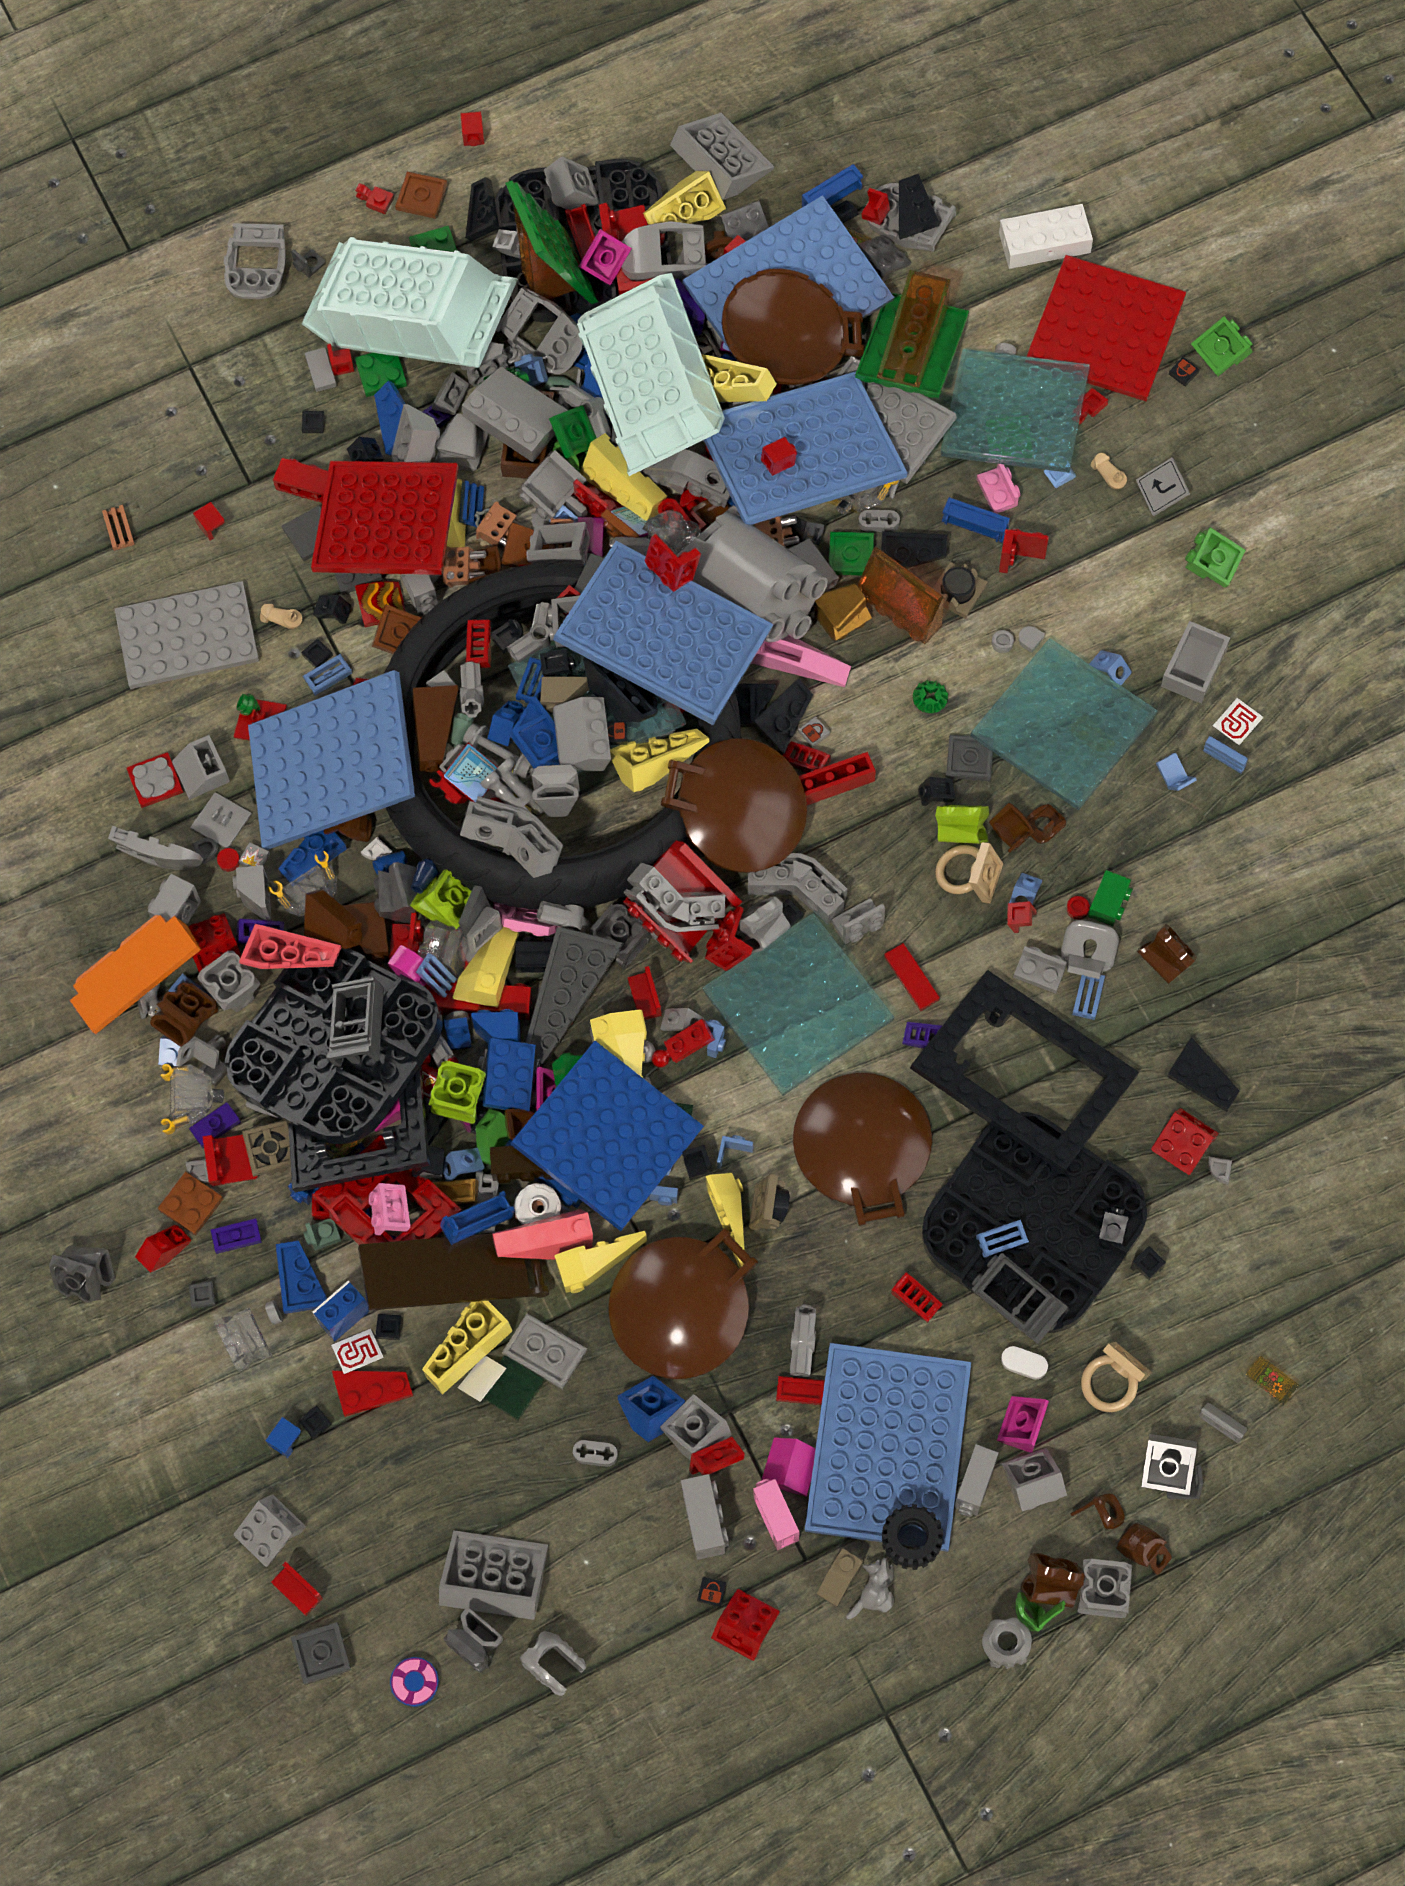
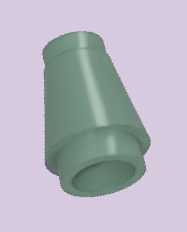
(459, 726)

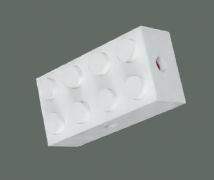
(1045, 236)

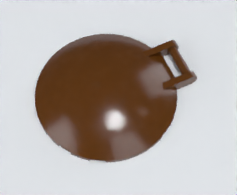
(788, 326)
(739, 804)
(863, 1142)
(681, 1305)

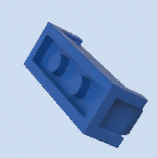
(836, 186)
(975, 519)
(477, 1218)

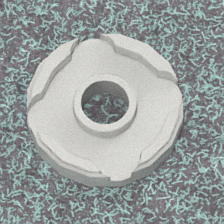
(535, 1192)

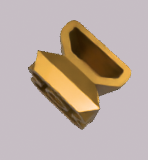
(842, 611)

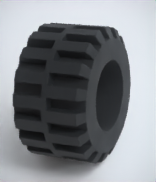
(912, 1516)

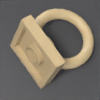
(983, 874)
(1125, 1365)

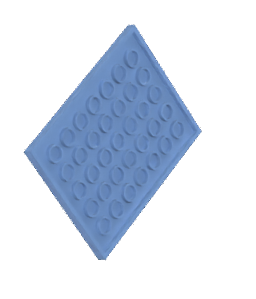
(805, 242)
(836, 441)
(674, 644)
(331, 760)
(887, 1442)

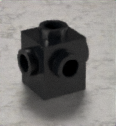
(365, 450)

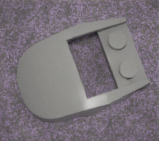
(922, 241)
(645, 256)
(254, 282)
(560, 345)
(153, 853)

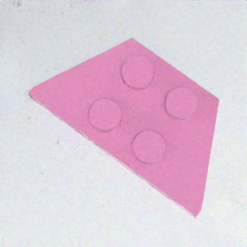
(523, 920)

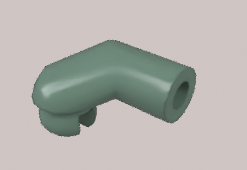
(557, 381)

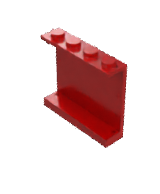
(686, 874)

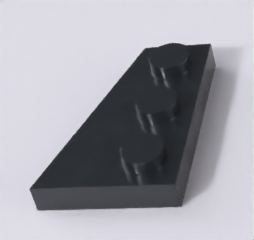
(914, 208)
(482, 210)
(914, 548)
(781, 718)
(1203, 1077)

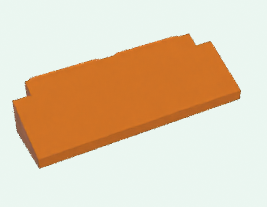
(132, 970)

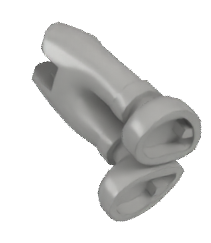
(523, 793)

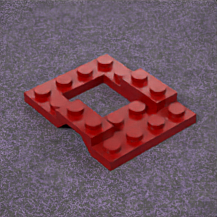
(350, 1200)

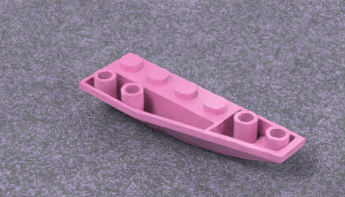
(803, 660)

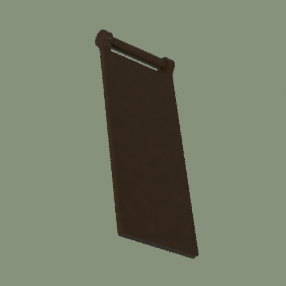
(442, 1273)

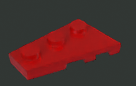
(370, 1389)

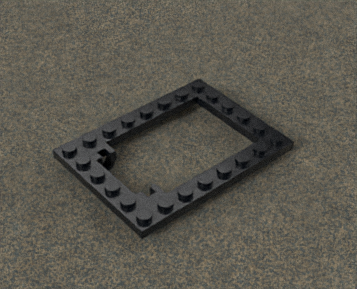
(991, 994)
(313, 1165)

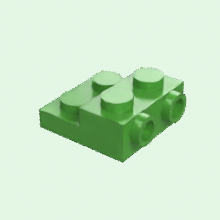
(1222, 346)
(1214, 557)

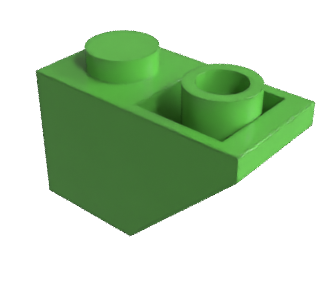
(490, 1133)

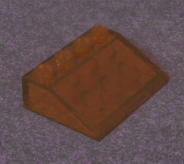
(901, 597)

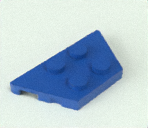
(536, 735)

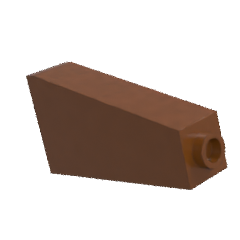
(433, 720)

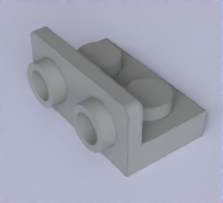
(1040, 969)

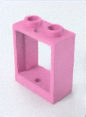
(775, 1513)

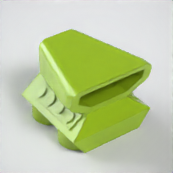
(962, 823)
(443, 900)
(457, 1091)

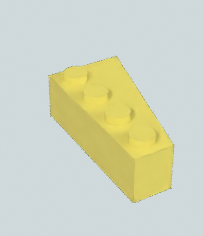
(738, 381)
(607, 471)
(467, 1342)

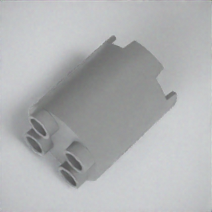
(759, 576)

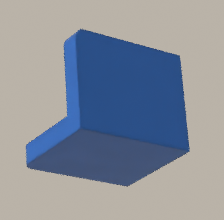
(283, 1437)

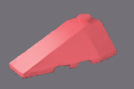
(281, 949)
(545, 1237)

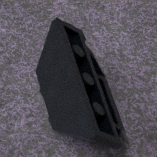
(621, 697)

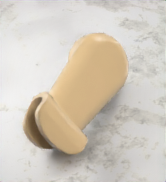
(1114, 478)
(286, 618)

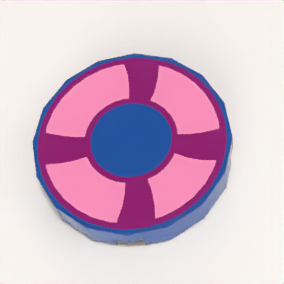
(414, 1682)

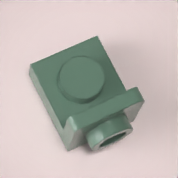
(322, 1234)

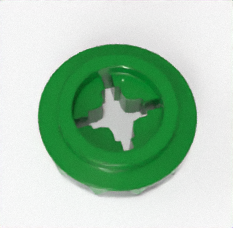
(930, 705)

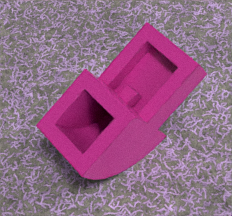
(406, 963)

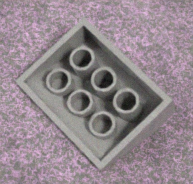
(724, 151)
(513, 412)
(493, 1575)

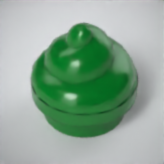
(246, 704)

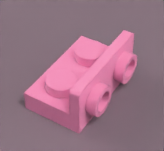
(999, 489)
(389, 1208)

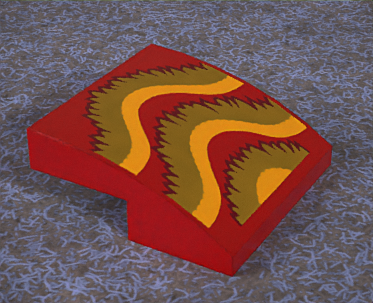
(373, 598)

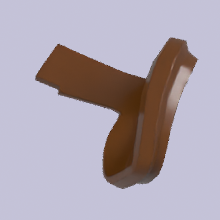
(719, 242)
(1052, 828)
(1099, 1502)

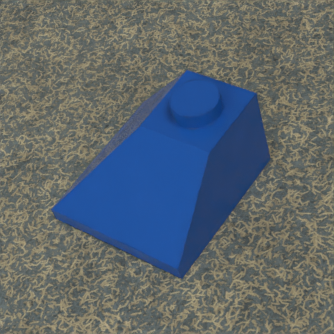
(649, 1407)

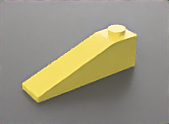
(688, 201)
(648, 762)
(726, 1199)

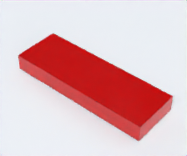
(911, 977)

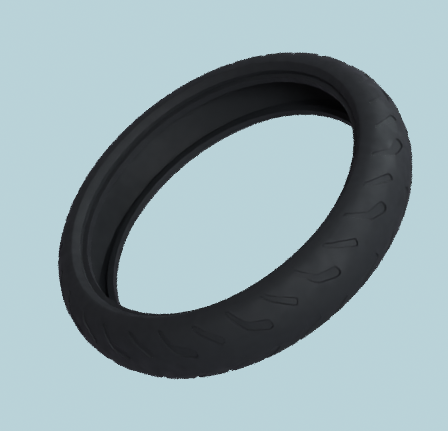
(576, 879)

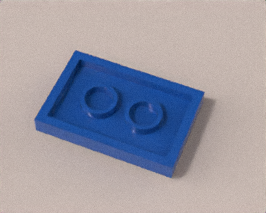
(508, 1074)

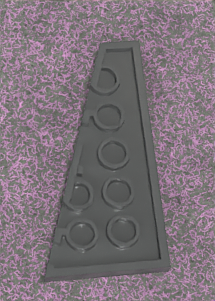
(570, 977)

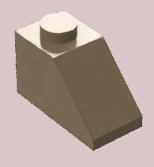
(561, 690)
(840, 1577)

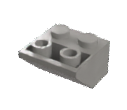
(200, 767)

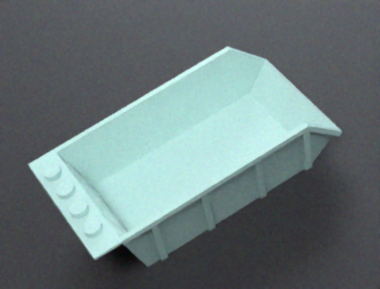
(408, 302)
(650, 373)

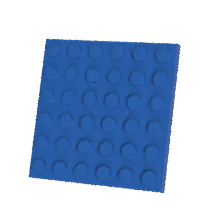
(607, 1135)

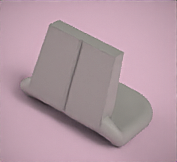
(1073, 949)

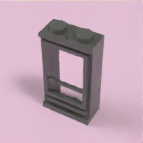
(360, 1043)
(1041, 1320)

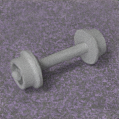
(477, 737)

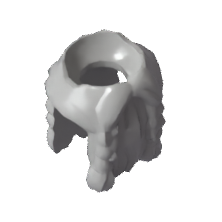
(544, 1643)
(999, 1656)

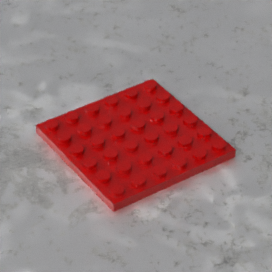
(1108, 322)
(385, 518)

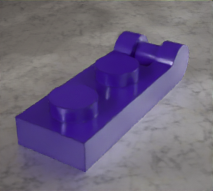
(693, 311)

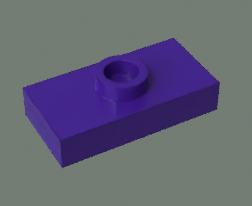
(215, 1123)
(236, 1236)

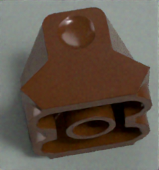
(1167, 954)
(183, 1013)
(1052, 1580)

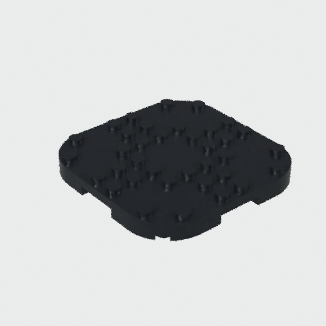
(617, 183)
(283, 1051)
(1057, 1210)

